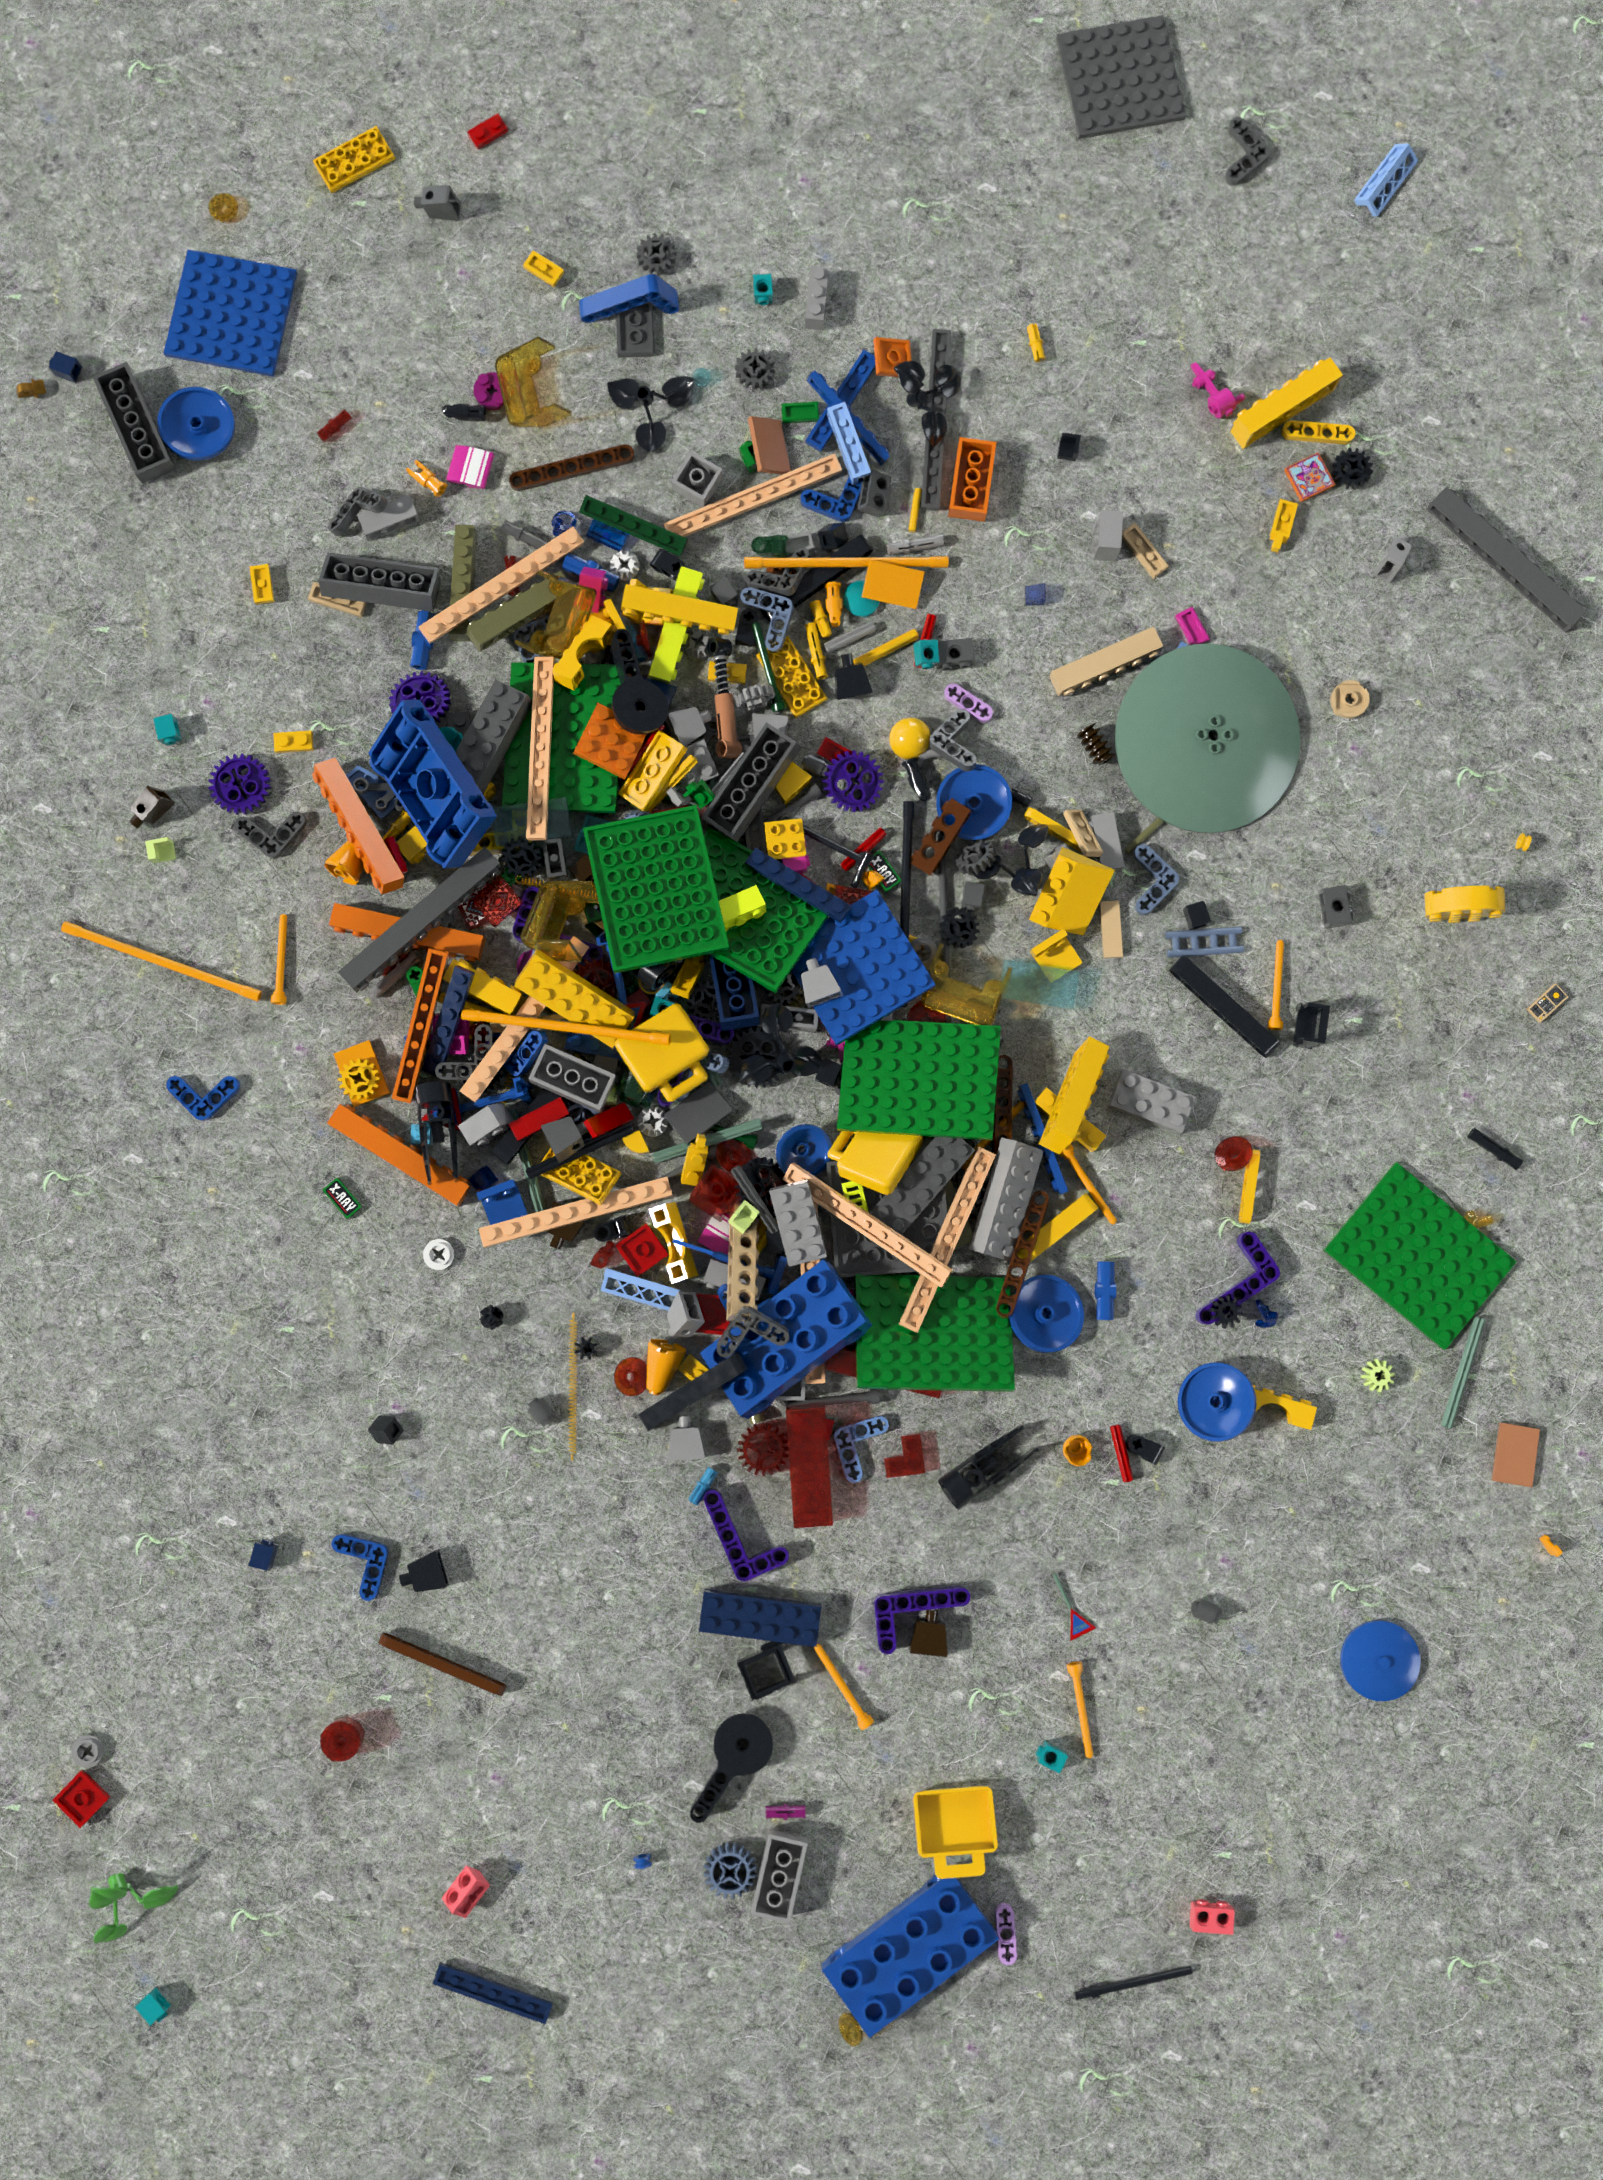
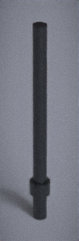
(1095, 1990)

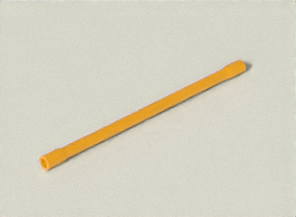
(759, 562)
(78, 931)
(654, 1037)

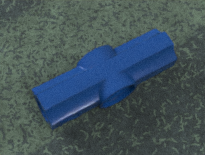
(576, 564)
(420, 645)
(1105, 1291)

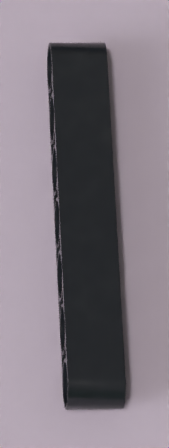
(817, 577)
(1224, 1006)
(509, 1146)
(693, 1391)

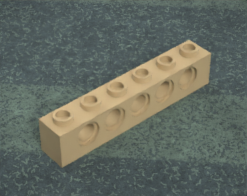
(736, 1270)

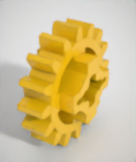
(355, 1085)

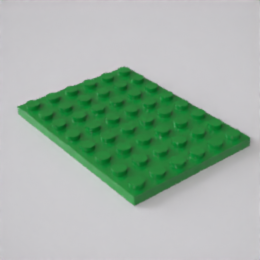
(581, 782)
(655, 889)
(765, 945)
(920, 1080)
(1419, 1256)
(957, 1345)

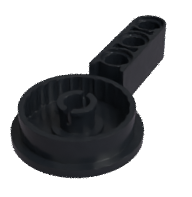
(635, 691)
(735, 1760)

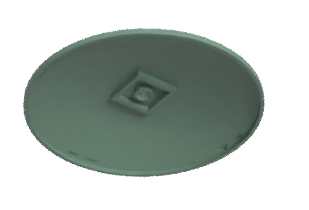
(1167, 745)

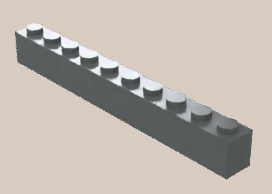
(1506, 559)
(420, 920)

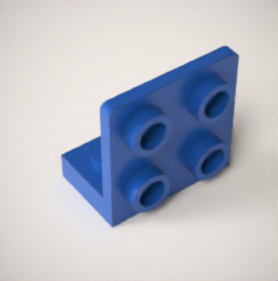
(502, 1202)

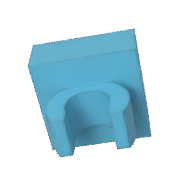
(665, 992)
(415, 1136)

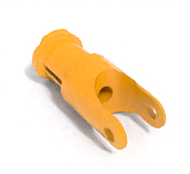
(428, 479)
(834, 603)

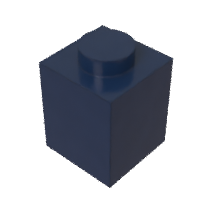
(65, 366)
(263, 1554)

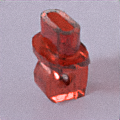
(483, 1033)
(604, 1252)

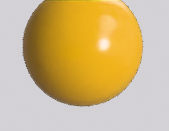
(909, 738)

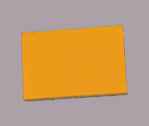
(892, 584)
(363, 1051)

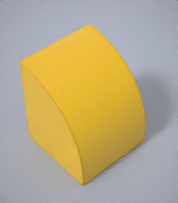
(636, 1143)

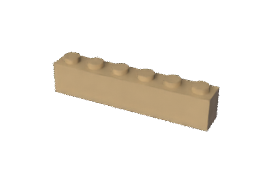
(1106, 661)

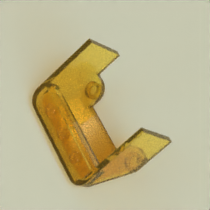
(517, 386)
(566, 619)
(549, 914)
(962, 999)

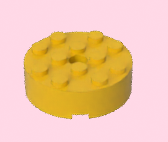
(1464, 903)

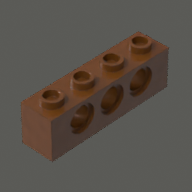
(961, 815)

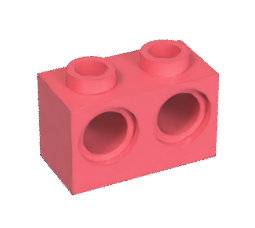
(465, 1891)
(1210, 1923)

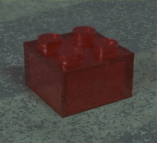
(715, 1193)

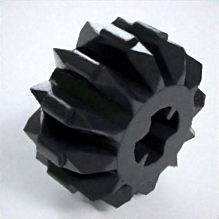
(1221, 1317)

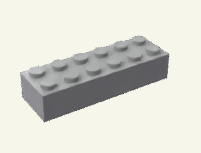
(1006, 1199)

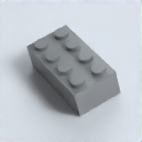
(572, 1078)
(1151, 1102)
(798, 1222)
(779, 1876)

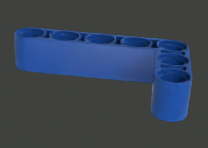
(629, 295)

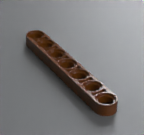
(562, 465)
(1006, 1111)
(1015, 1262)
(442, 1664)

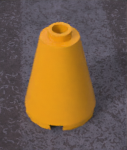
(345, 864)
(662, 1364)

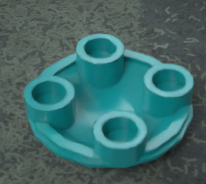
(855, 603)

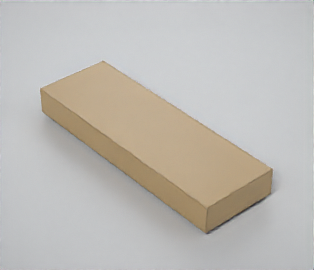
(1144, 551)
(348, 606)
(1083, 833)
(1111, 929)

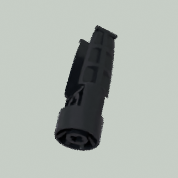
(652, 976)
(435, 1097)
(958, 1487)

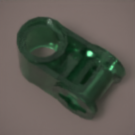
(774, 546)

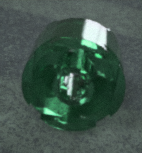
(632, 1093)

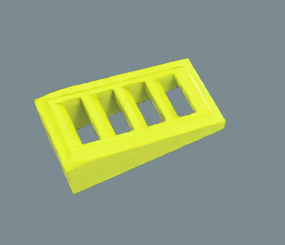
(845, 1186)

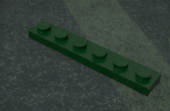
(633, 525)

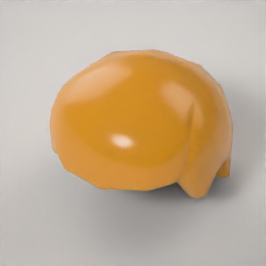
(1077, 1450)

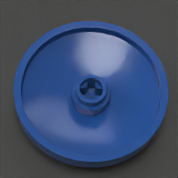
(196, 423)
(982, 792)
(1047, 1314)
(1217, 1402)
(1380, 1660)

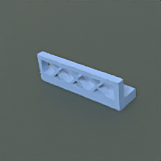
(1386, 174)
(848, 442)
(637, 1282)

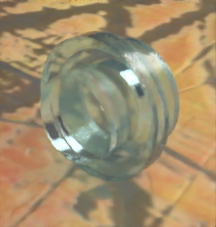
(701, 377)

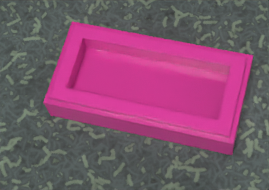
(1192, 627)

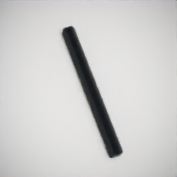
(590, 1146)

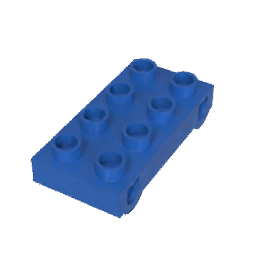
(431, 784)
(820, 1323)
(909, 1952)

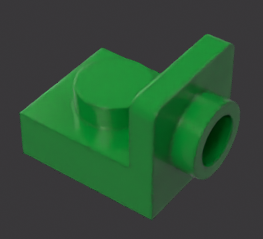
(747, 456)
(699, 793)

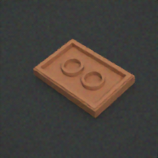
(769, 445)
(1515, 1454)

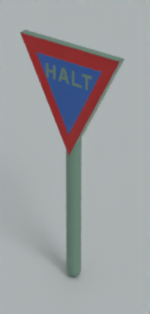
(1078, 1625)

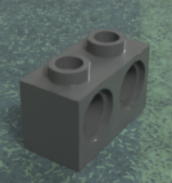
(872, 493)

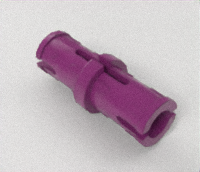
(799, 1811)

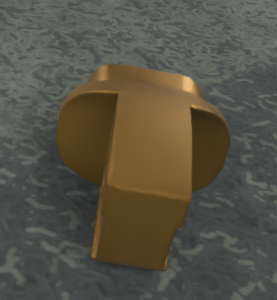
(34, 389)

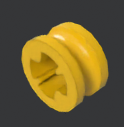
(1523, 842)

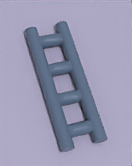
(1196, 951)

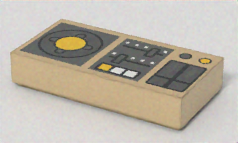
(1547, 1002)

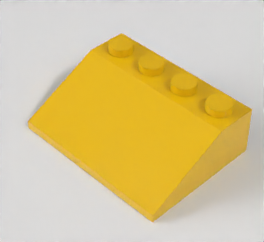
(1071, 893)

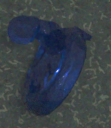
(557, 523)
(1270, 1316)

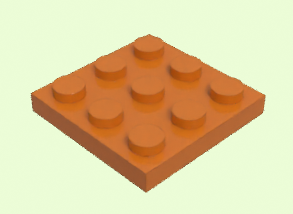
(608, 744)

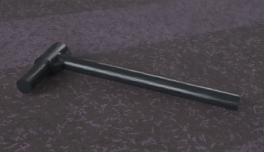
(862, 860)

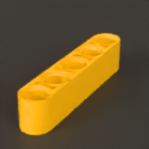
(1061, 1225)

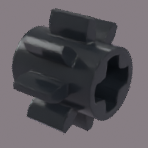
(491, 1317)
(580, 1350)

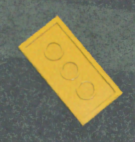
(652, 771)

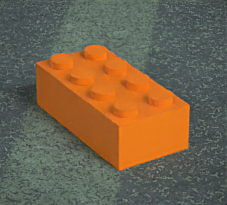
(972, 479)

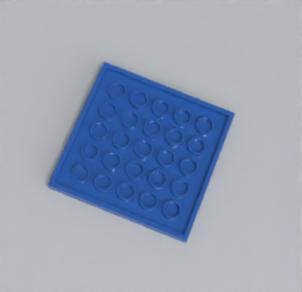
(230, 313)
(870, 964)

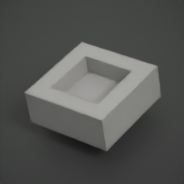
(676, 795)

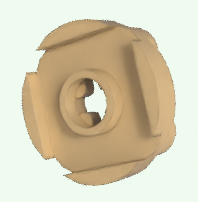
(1342, 707)

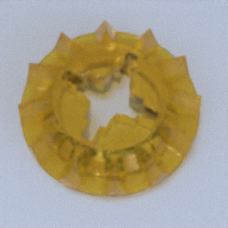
(217, 202)
(847, 2025)

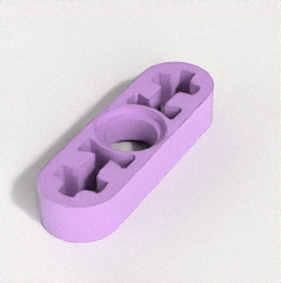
(966, 695)
(1001, 1948)

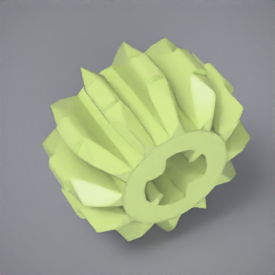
(1374, 1383)

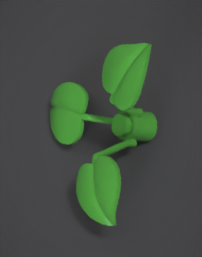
(103, 1897)

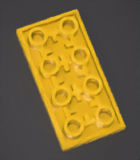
(353, 159)
(794, 679)
(585, 1177)

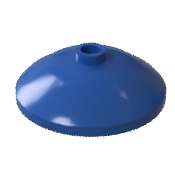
(813, 1153)

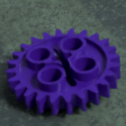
(437, 695)
(839, 772)
(224, 792)

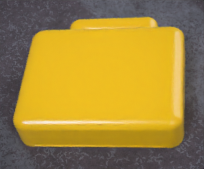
(656, 1063)
(874, 1158)
(954, 1825)

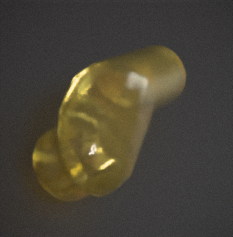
(1478, 1221)

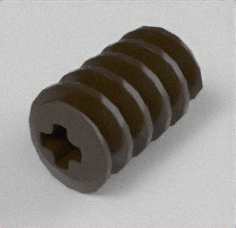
(1095, 745)

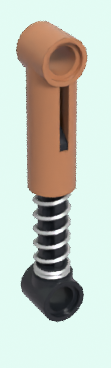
(727, 746)

